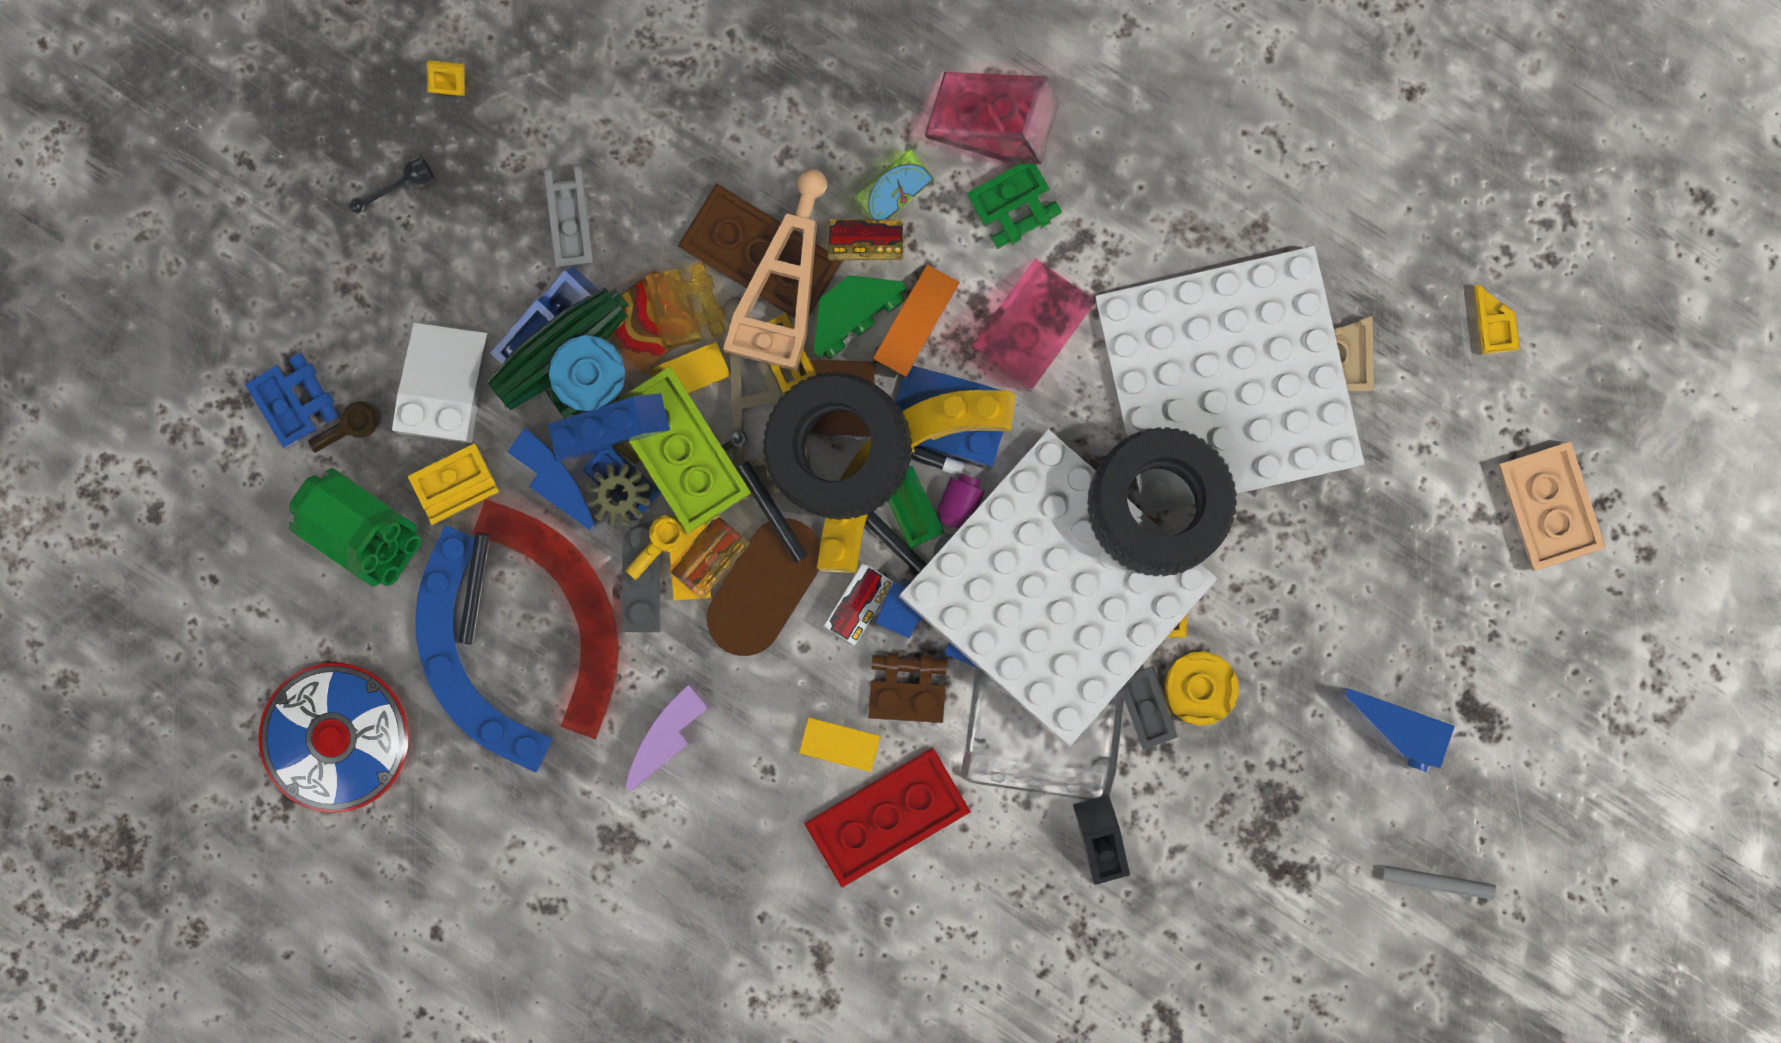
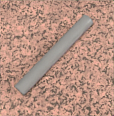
(1438, 882)

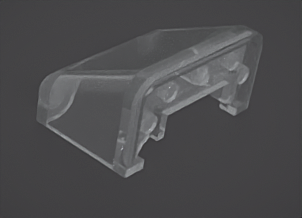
(1018, 753)

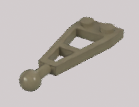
(742, 403)

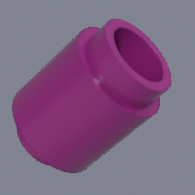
(960, 500)

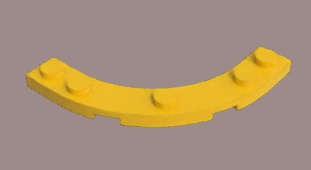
(927, 419)

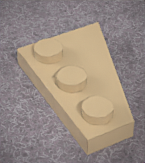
(1356, 354)

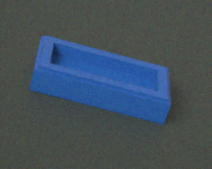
(601, 460)

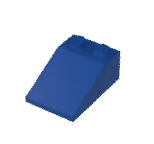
(970, 446)

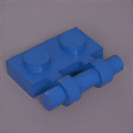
(283, 408)

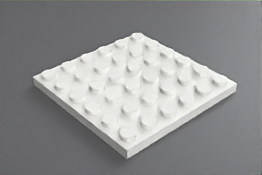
(1237, 362)
(1043, 601)

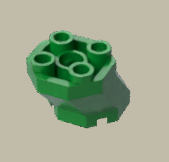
(353, 528)

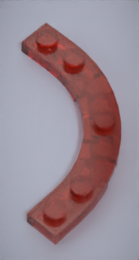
(588, 602)

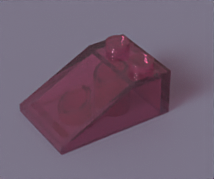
(995, 115)
(1032, 325)

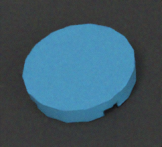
(586, 372)

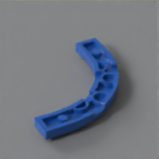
(444, 665)

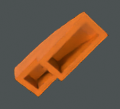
(916, 321)

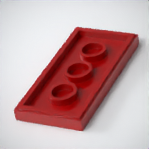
(887, 817)

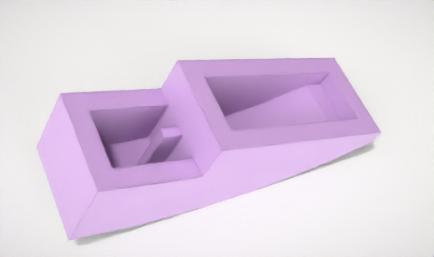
(665, 735)

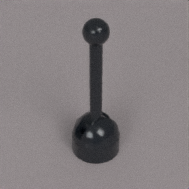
(415, 172)

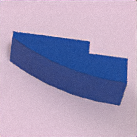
(563, 293)
(552, 478)

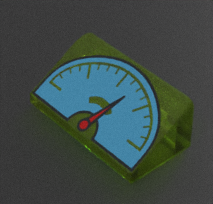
(894, 187)

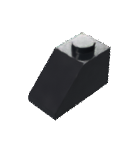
(1101, 839)

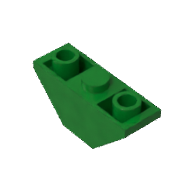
(851, 309)

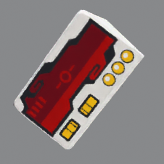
(858, 603)

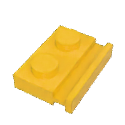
(453, 484)

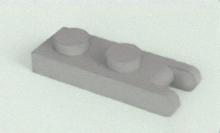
(569, 219)

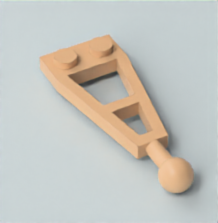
(762, 339)

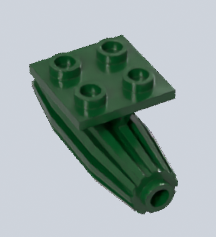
(527, 368)

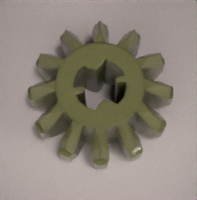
(612, 484)

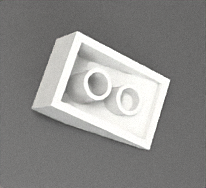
(440, 383)

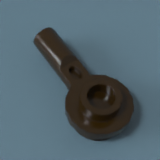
(358, 420)

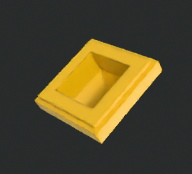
(446, 77)

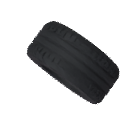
(794, 419)
(1190, 460)

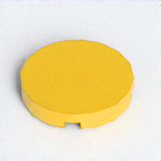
(1201, 688)

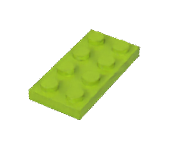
(687, 458)

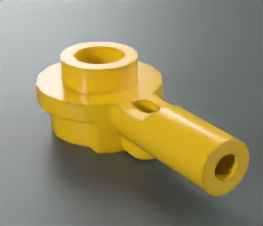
(666, 536)

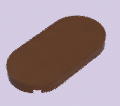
(762, 591)

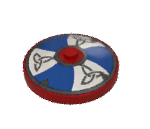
(334, 737)

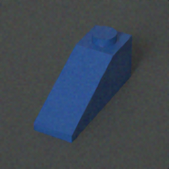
(1407, 732)

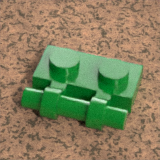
(1008, 193)

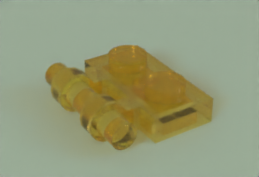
(673, 308)

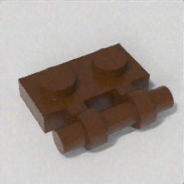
(906, 700)

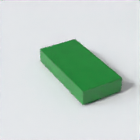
(914, 511)

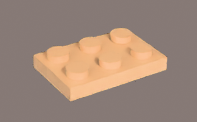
(1551, 506)

